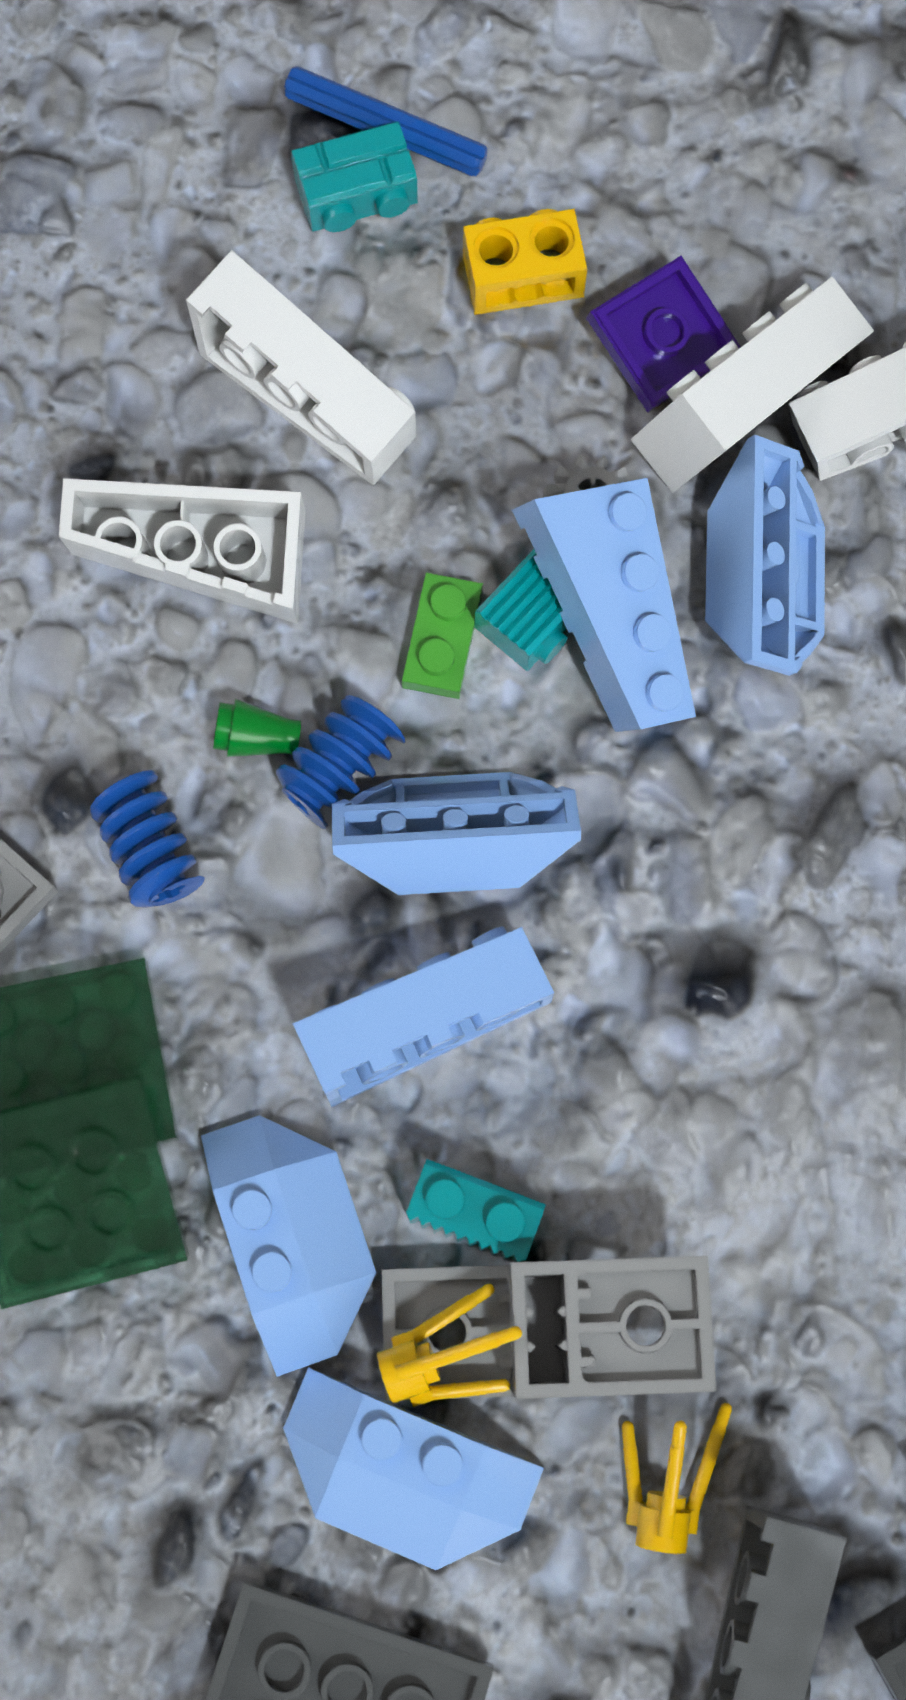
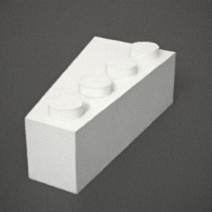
(298, 369)
(853, 416)
(197, 538)

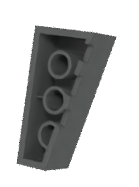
(774, 1608)

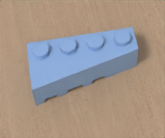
(615, 597)
(423, 1013)

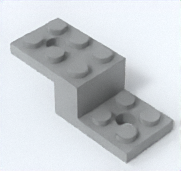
(569, 1324)

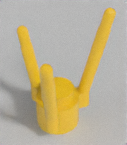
(412, 1367)
(663, 1519)

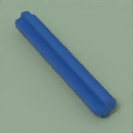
(367, 113)

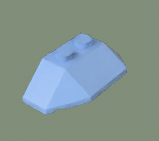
(766, 559)
(455, 831)
(290, 1238)
(403, 1474)

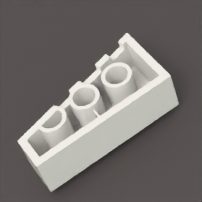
(750, 381)

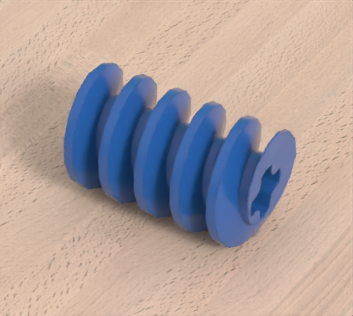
(337, 757)
(141, 843)

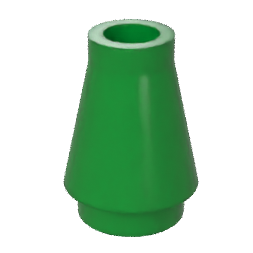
(254, 731)

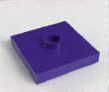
(661, 331)

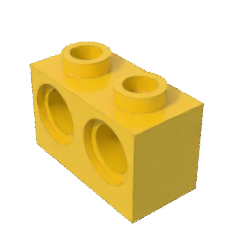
(527, 275)

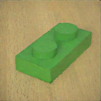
(442, 636)

